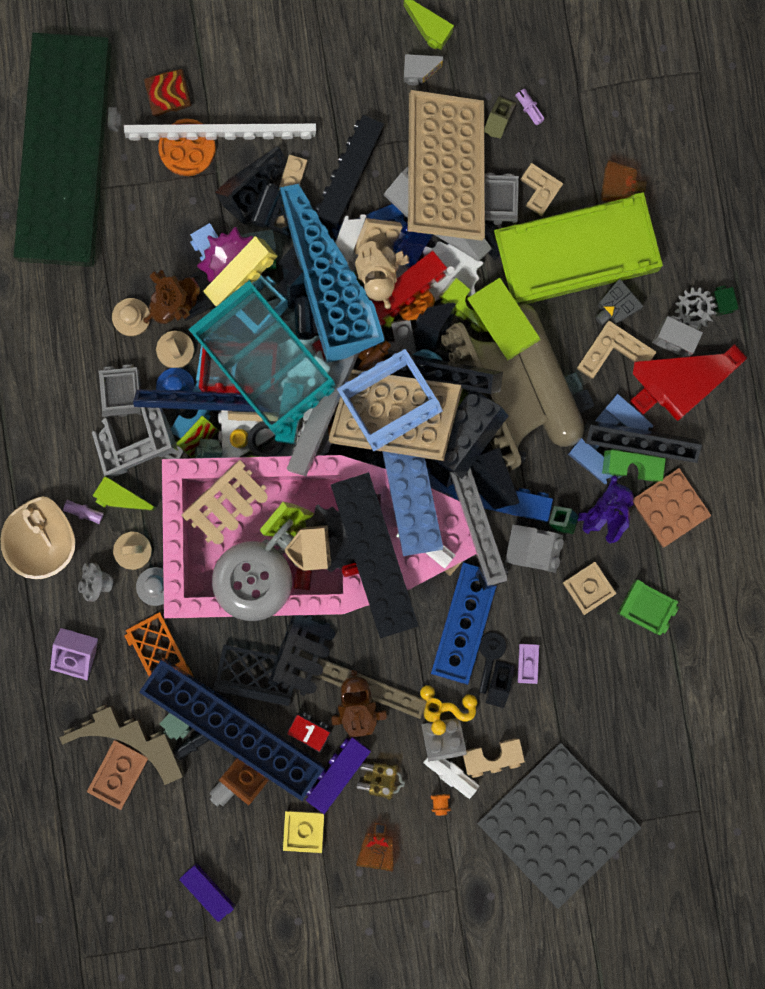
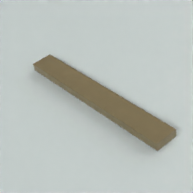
(380, 692)

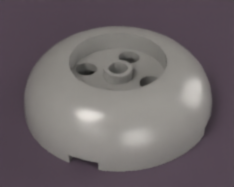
(273, 591)

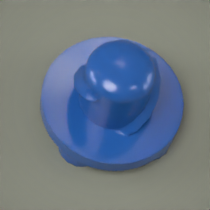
(175, 380)

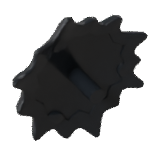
(339, 545)

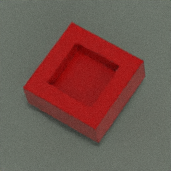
(643, 401)

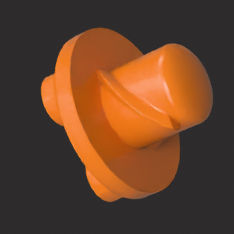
(418, 306)

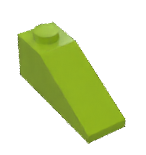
(431, 26)
(115, 495)

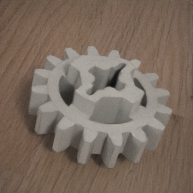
(701, 302)

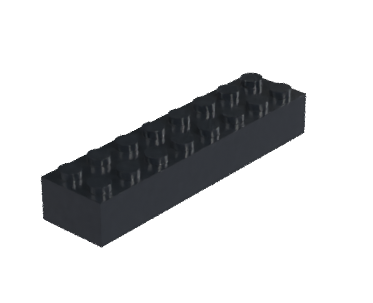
(374, 555)

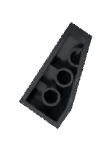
(242, 190)

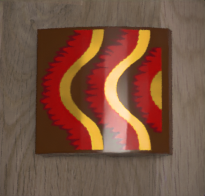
(167, 92)

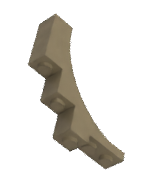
(157, 750)

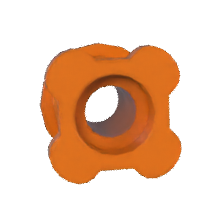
(440, 804)

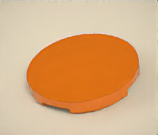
(187, 156)

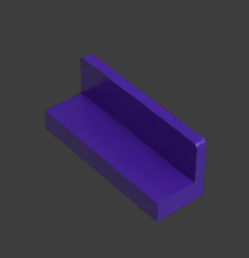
(207, 892)

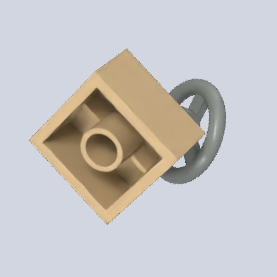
(307, 549)

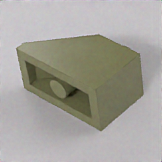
(499, 117)

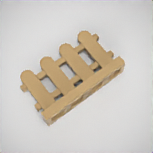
(214, 505)

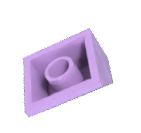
(73, 653)

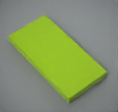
(503, 319)

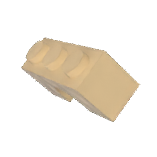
(510, 755)

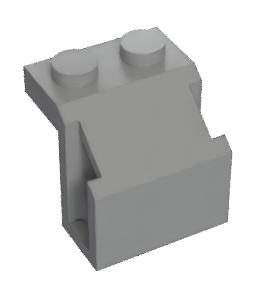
(534, 548)

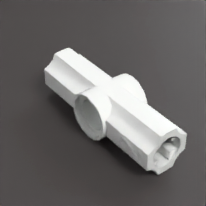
(453, 776)

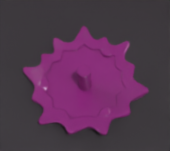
(222, 252)

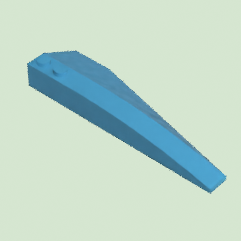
(338, 302)

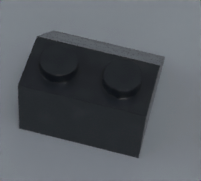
(433, 325)

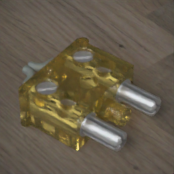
(388, 780)

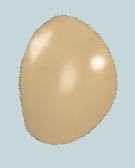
(37, 539)

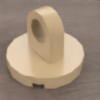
(175, 349)
(132, 550)

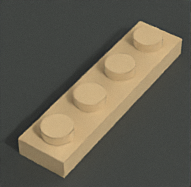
(292, 175)

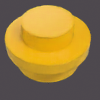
(239, 438)

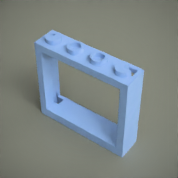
(402, 424)

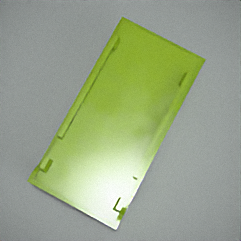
(579, 250)

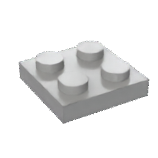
(446, 745)

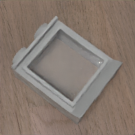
(501, 198)
(119, 390)

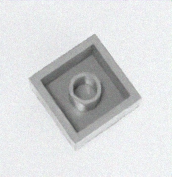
(677, 336)

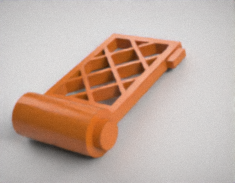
(132, 641)

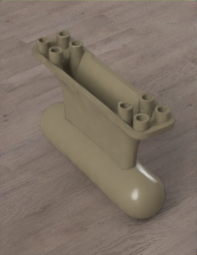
(530, 392)

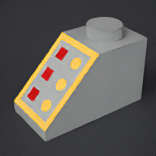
(420, 68)

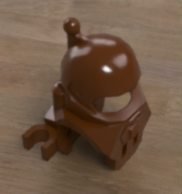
(172, 298)
(357, 707)

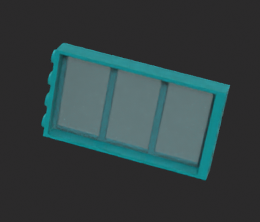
(263, 358)

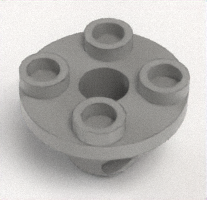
(94, 582)
(151, 586)

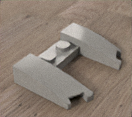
(117, 460)

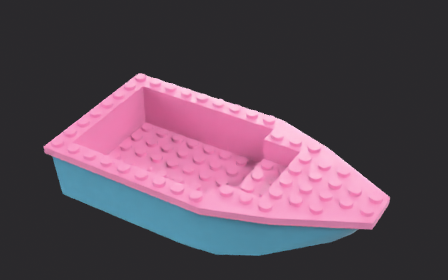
(191, 559)

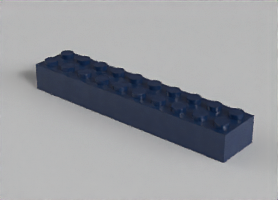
(232, 729)

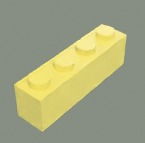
(243, 268)

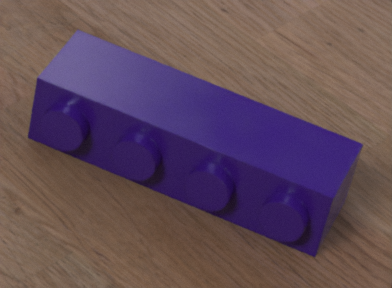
(338, 774)

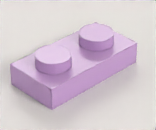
(528, 663)

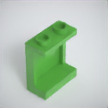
(648, 608)

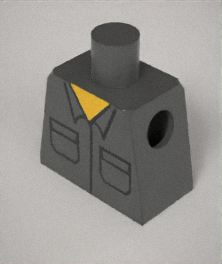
(618, 304)

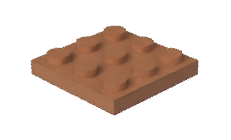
(671, 508)

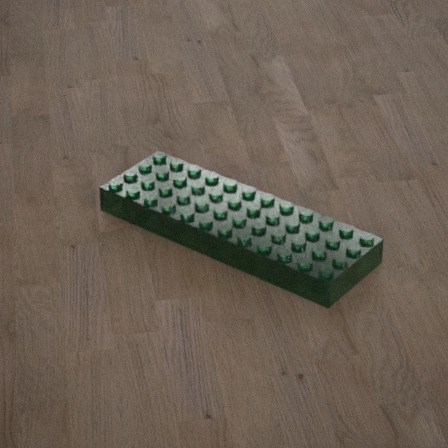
(62, 149)

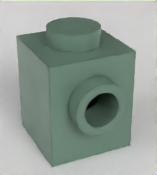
(208, 449)
(174, 727)

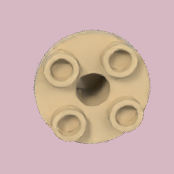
(129, 317)

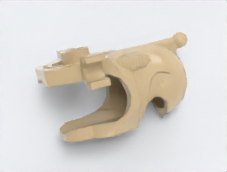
(372, 263)

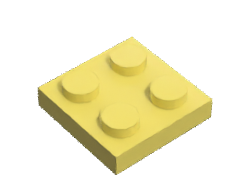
(303, 831)

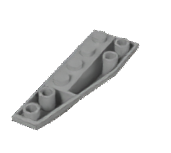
(398, 195)

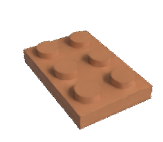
(117, 774)

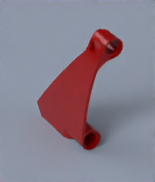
(685, 381)

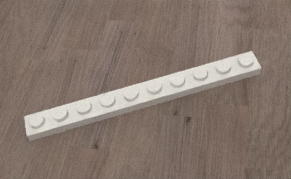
(212, 131)

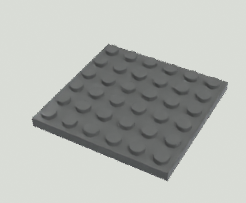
(559, 825)

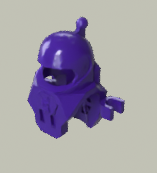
(614, 497)

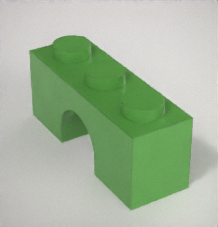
(649, 466)

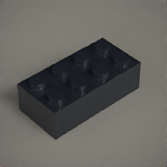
(472, 430)

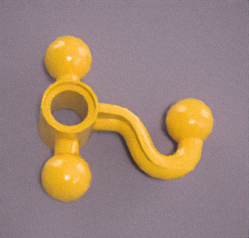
(439, 727)

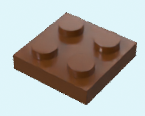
(243, 781)

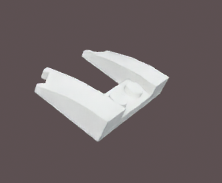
(347, 240)

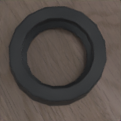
(252, 442)

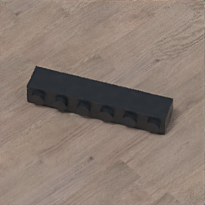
(349, 172)
(641, 441)

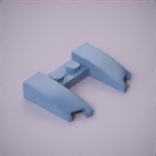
(616, 412)

